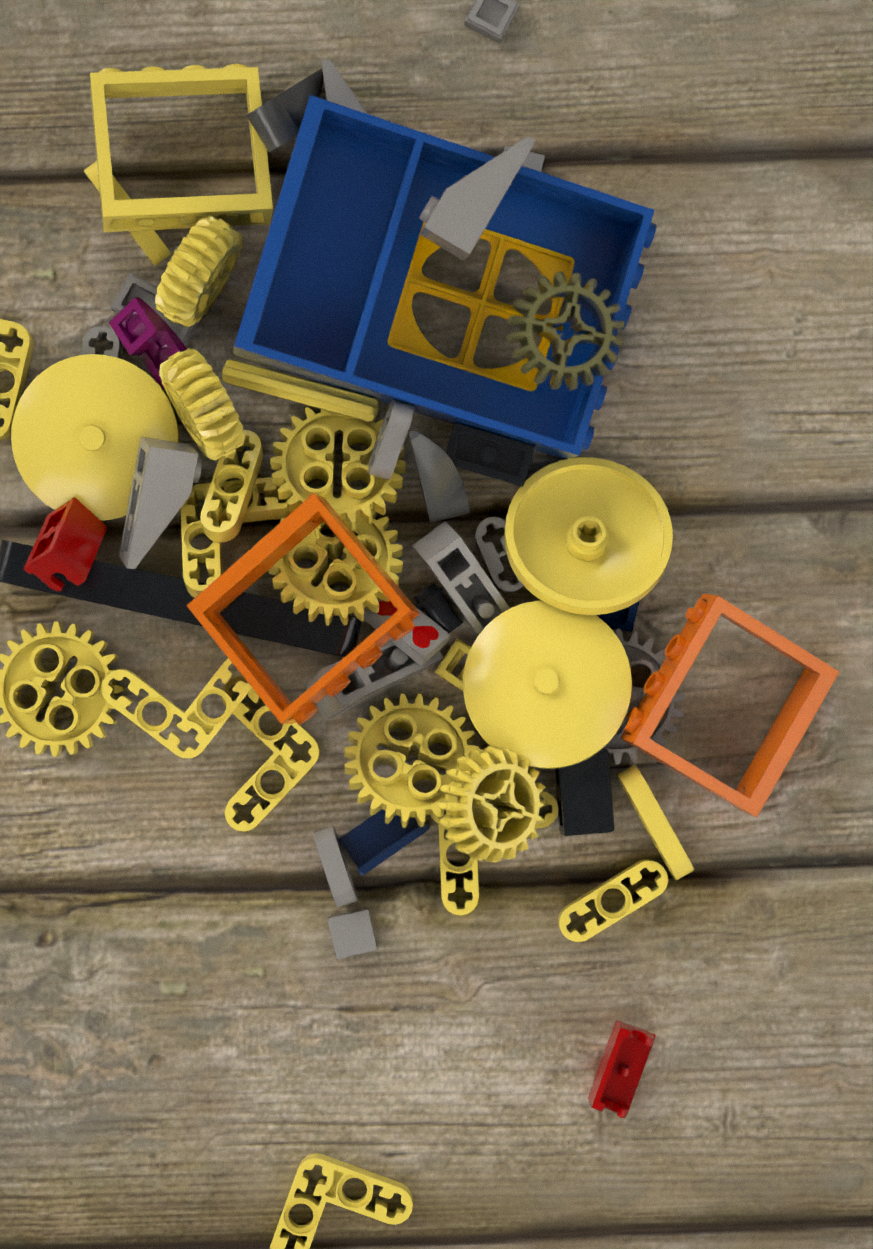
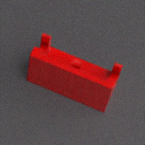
(66, 545)
(621, 1068)

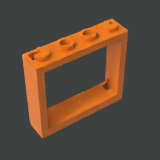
(259, 560)
(783, 735)

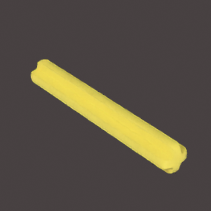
(300, 390)

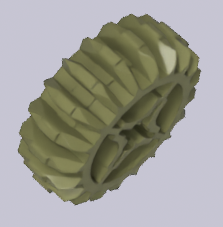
(547, 328)

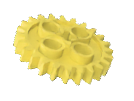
(299, 464)
(362, 590)
(25, 669)
(397, 793)

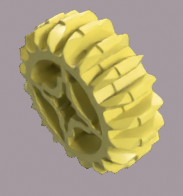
(198, 271)
(202, 404)
(479, 826)

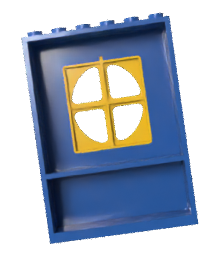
(351, 258)

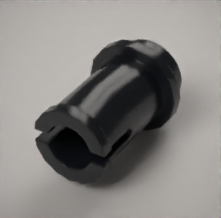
(438, 608)

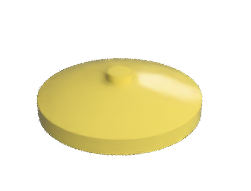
(83, 431)
(588, 536)
(547, 684)

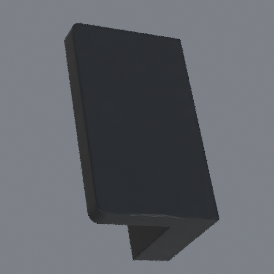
(489, 454)
(585, 796)

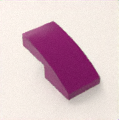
(146, 335)

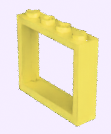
(178, 211)

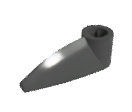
(282, 116)
(439, 480)

